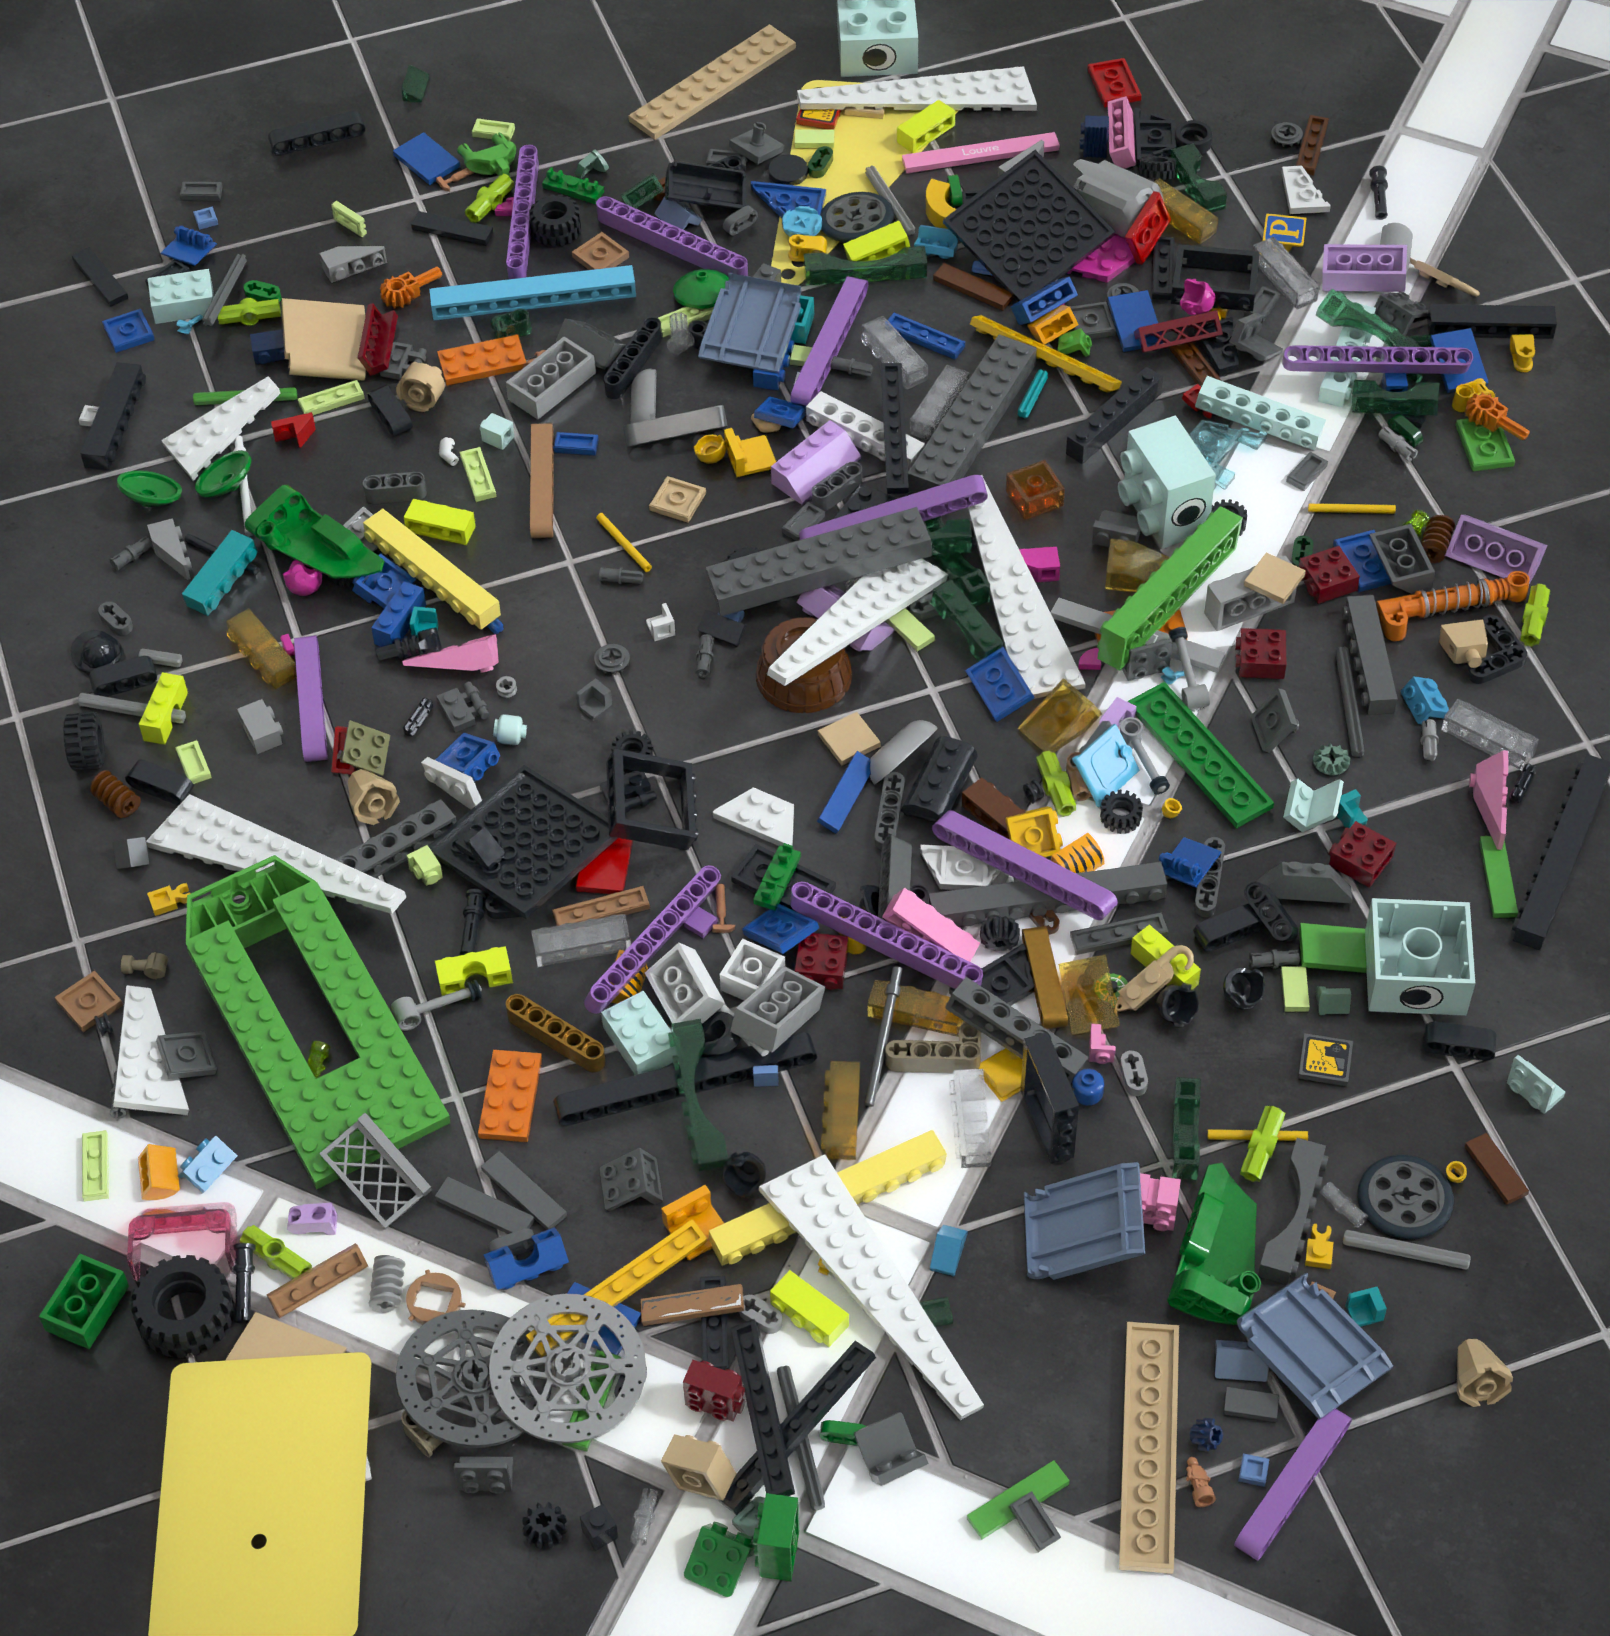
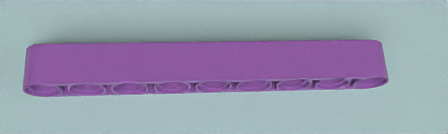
(520, 222)
(669, 237)
(829, 341)
(1386, 354)
(930, 503)
(1025, 865)
(876, 929)
(646, 945)

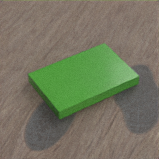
(1483, 447)
(1332, 947)

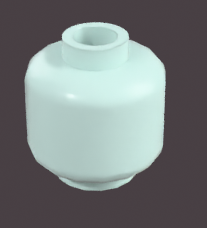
(509, 729)

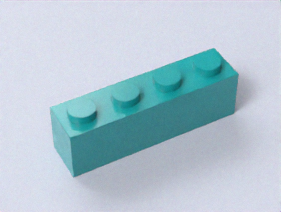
(220, 572)

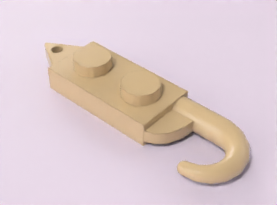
(1442, 278)
(1151, 979)

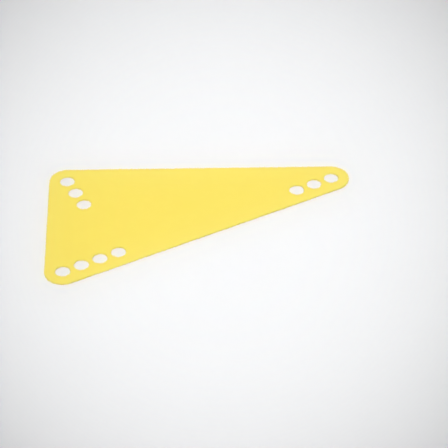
(857, 145)

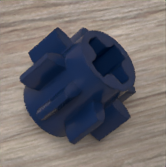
(1206, 1434)

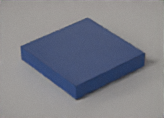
(128, 330)
(780, 412)

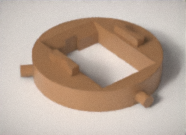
(436, 1281)

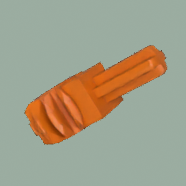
(405, 287)
(1492, 414)

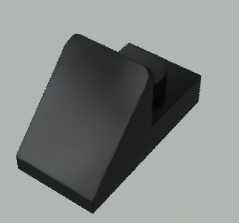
(481, 847)

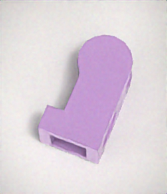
(1119, 711)
(312, 1218)

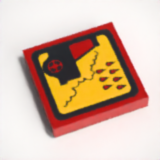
(818, 118)

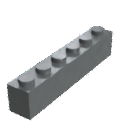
(1370, 655)

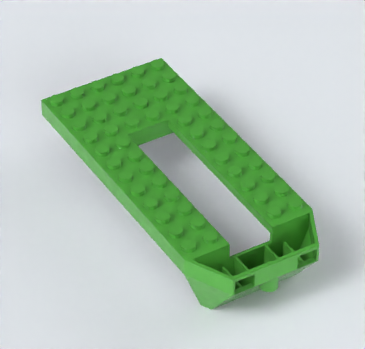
(313, 1112)

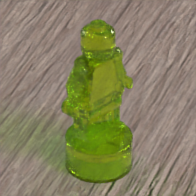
(318, 1052)

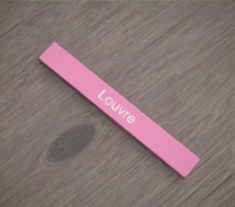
(976, 152)

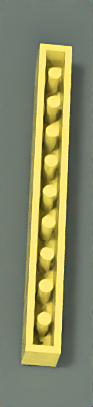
(863, 1181)

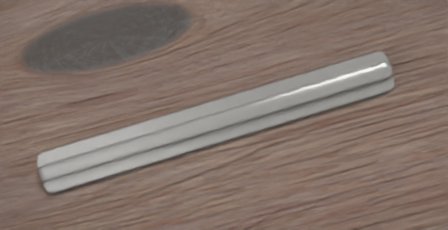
(884, 191)
(123, 706)
(1406, 1249)

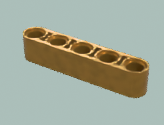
(1045, 978)
(560, 1042)

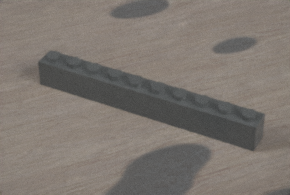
(1018, 899)

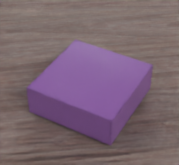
(700, 922)

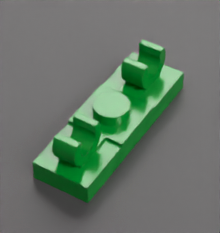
(572, 186)
(777, 877)

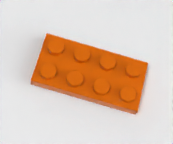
(481, 360)
(510, 1096)

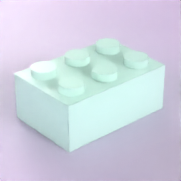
(180, 295)
(639, 1034)

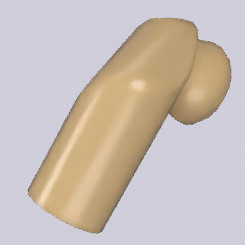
(765, 426)

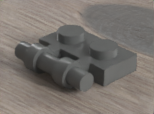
(399, 359)
(456, 709)

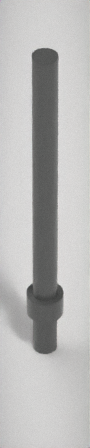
(892, 992)

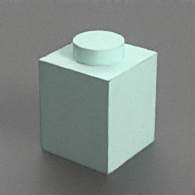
(497, 431)

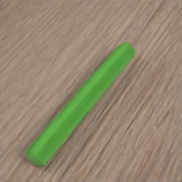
(207, 398)

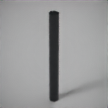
(211, 549)

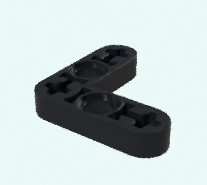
(1503, 655)

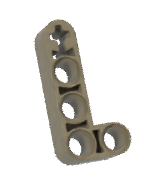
(903, 1054)

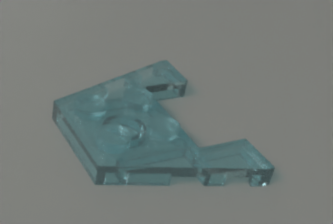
(1217, 440)

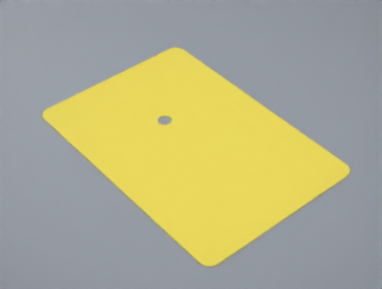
(272, 1455)

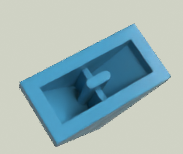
(948, 1249)

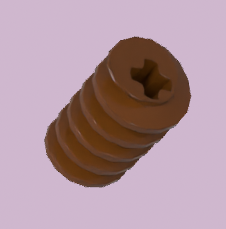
(1437, 537)
(114, 794)

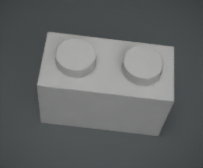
(260, 726)

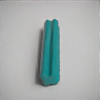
(1032, 394)

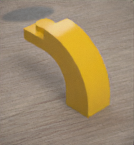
(936, 202)

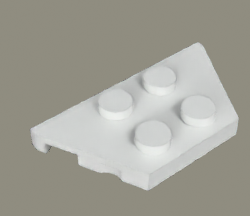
(760, 816)
(956, 869)

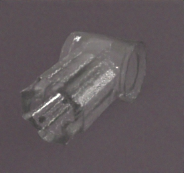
(680, 338)

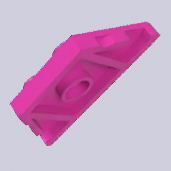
(1106, 260)

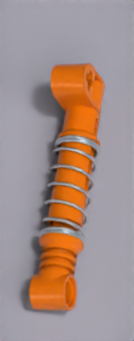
(1425, 603)

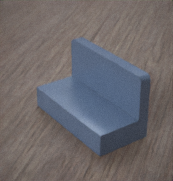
(677, 214)
(1238, 1362)

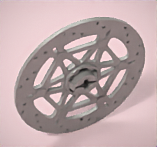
(570, 1378)

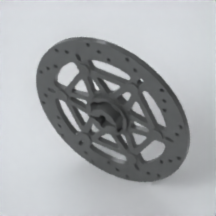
(471, 1385)

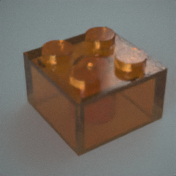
(1035, 489)

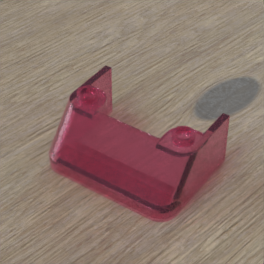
(215, 1217)

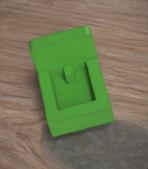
(1075, 341)

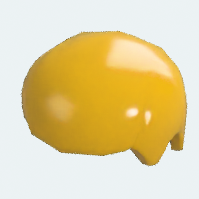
(710, 448)

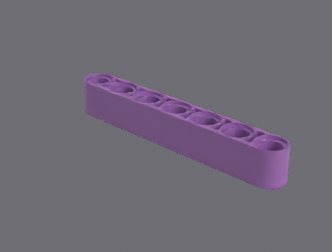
(310, 699)
(1292, 1484)

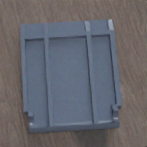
(751, 323)
(1084, 1222)
(1313, 1346)

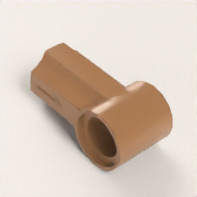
(1078, 787)

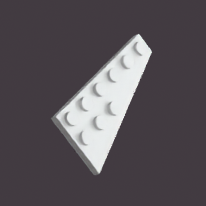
(216, 430)
(140, 1069)

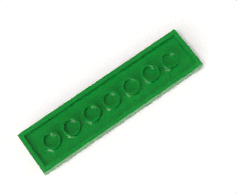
(1201, 755)

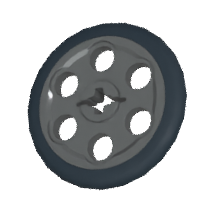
(855, 216)
(1390, 1222)

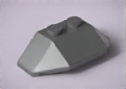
(1306, 882)

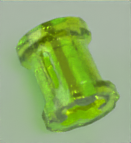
(1418, 520)

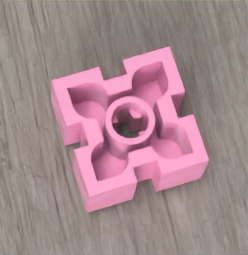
(1159, 1201)

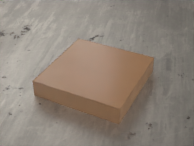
(600, 253)
(88, 999)

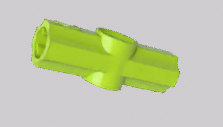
(489, 198)
(249, 311)
(1535, 615)
(1056, 783)
(1262, 1143)
(286, 1261)

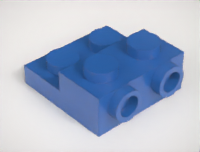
(382, 585)
(470, 755)

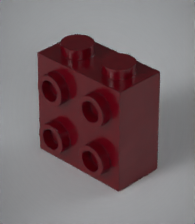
(1329, 574)
(1261, 653)
(1361, 853)
(823, 959)
(713, 1390)

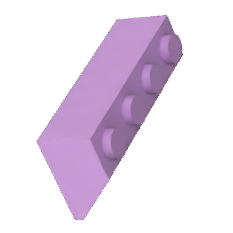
(1364, 267)
(813, 461)
(1494, 548)
(820, 600)

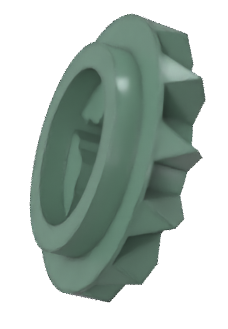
(1322, 761)

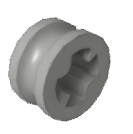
(506, 680)

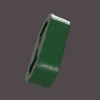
(824, 163)
(1404, 428)
(1297, 553)

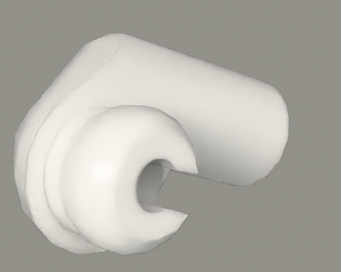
(445, 451)

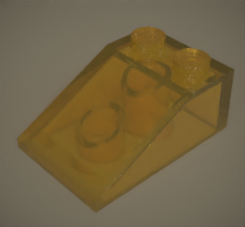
(1130, 565)
(1060, 718)
(1089, 994)

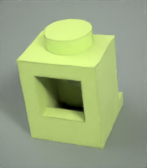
(425, 865)

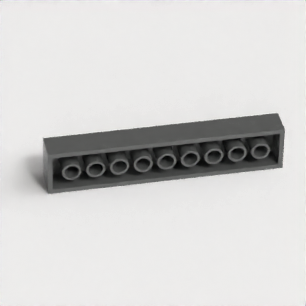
(973, 415)
(819, 561)

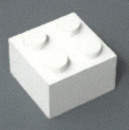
(749, 969)

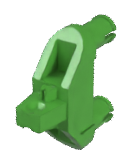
(490, 160)

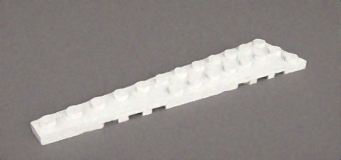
(972, 89)

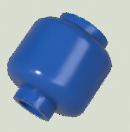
(1088, 1086)

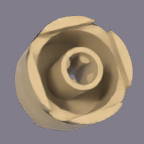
(421, 386)

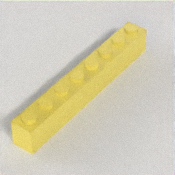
(431, 569)

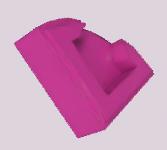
(505, 208)
(287, 644)
(1089, 660)

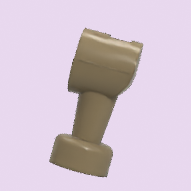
(153, 967)

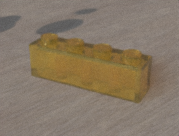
(1188, 215)
(261, 648)
(916, 1009)
(842, 1110)

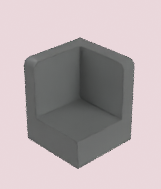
(594, 698)
(130, 852)

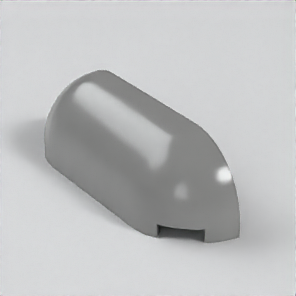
(1397, 234)
(643, 396)
(899, 748)

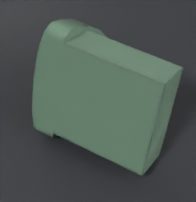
(591, 161)
(1333, 1000)
(747, 1519)

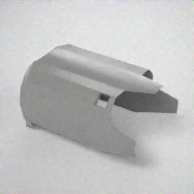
(1114, 193)

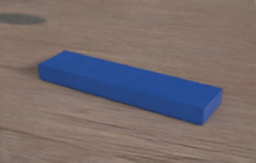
(927, 336)
(845, 792)

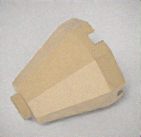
(371, 797)
(1481, 1374)

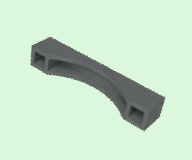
(1280, 1253)

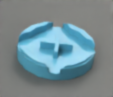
(802, 221)

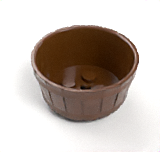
(813, 690)

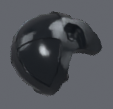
(1244, 987)
(1178, 1004)
(744, 1173)

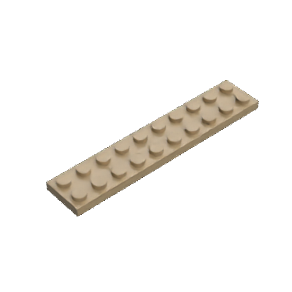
(712, 82)
(1149, 1448)

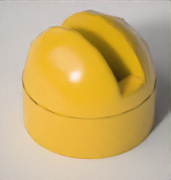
(1171, 808)
(1459, 1168)

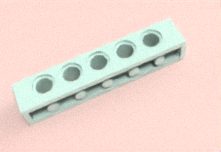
(1336, 385)
(1260, 413)

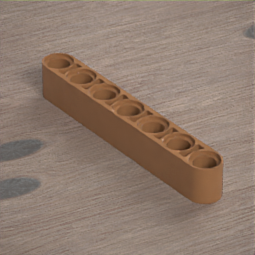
(541, 480)

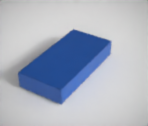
(575, 443)

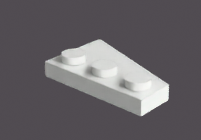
(1301, 193)
(452, 781)

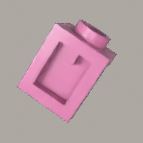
(1097, 1049)

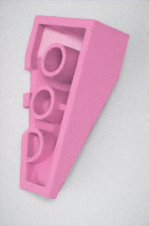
(471, 656)
(1491, 794)

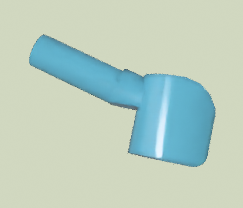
(185, 327)
(1171, 676)

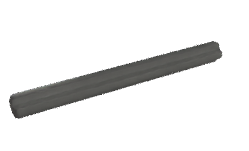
(224, 290)
(1350, 702)
(804, 1449)

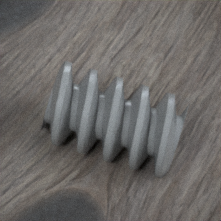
(386, 1283)

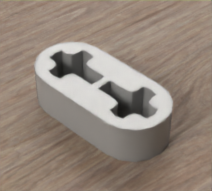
(1128, 1073)
(762, 1311)

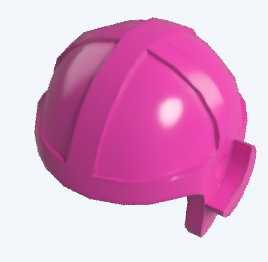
(1197, 297)
(301, 579)

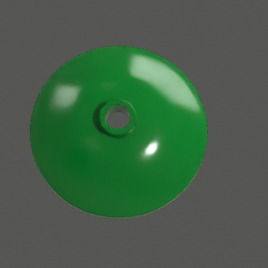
(699, 288)
(224, 474)
(149, 488)

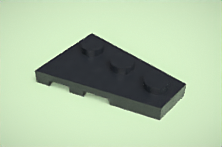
(1219, 349)

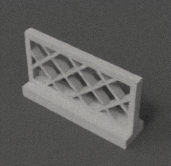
(391, 1155)

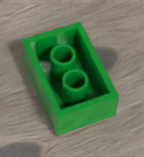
(84, 1301)
(777, 1537)

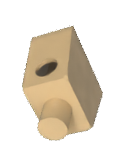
(1465, 642)

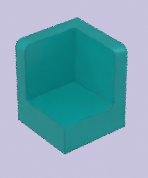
(423, 619)
(1349, 809)
(1366, 1306)

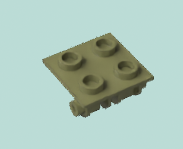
(365, 748)

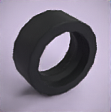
(1194, 127)

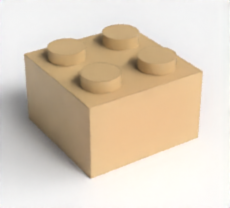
(698, 1466)

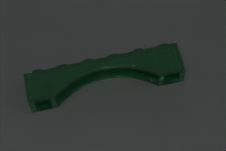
(826, 269)
(1340, 311)
(965, 576)
(708, 1142)

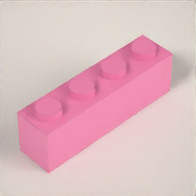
(1121, 133)
(925, 922)

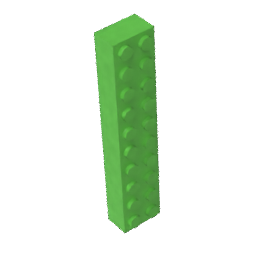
(1169, 587)

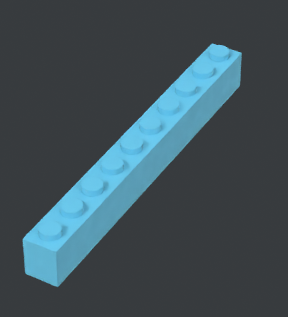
(532, 292)

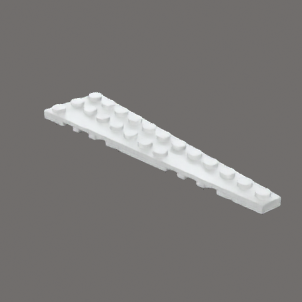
(858, 611)
(1021, 612)
(228, 840)
(838, 1232)

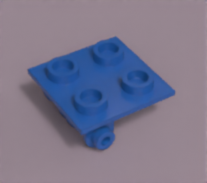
(189, 246)
(1189, 861)

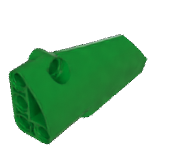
(295, 529)
(1217, 1252)

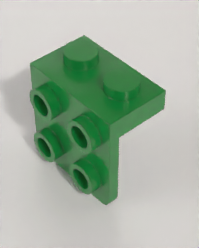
(718, 1558)

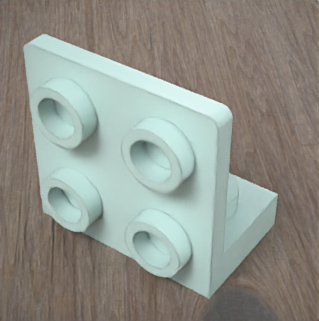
(1311, 808)
(1533, 1085)

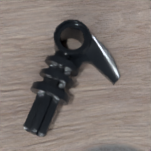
(427, 641)

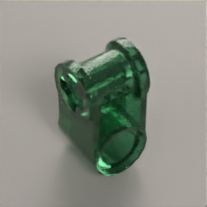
(513, 323)

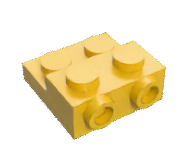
(1036, 831)

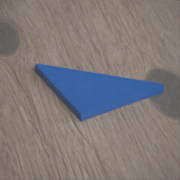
(787, 197)

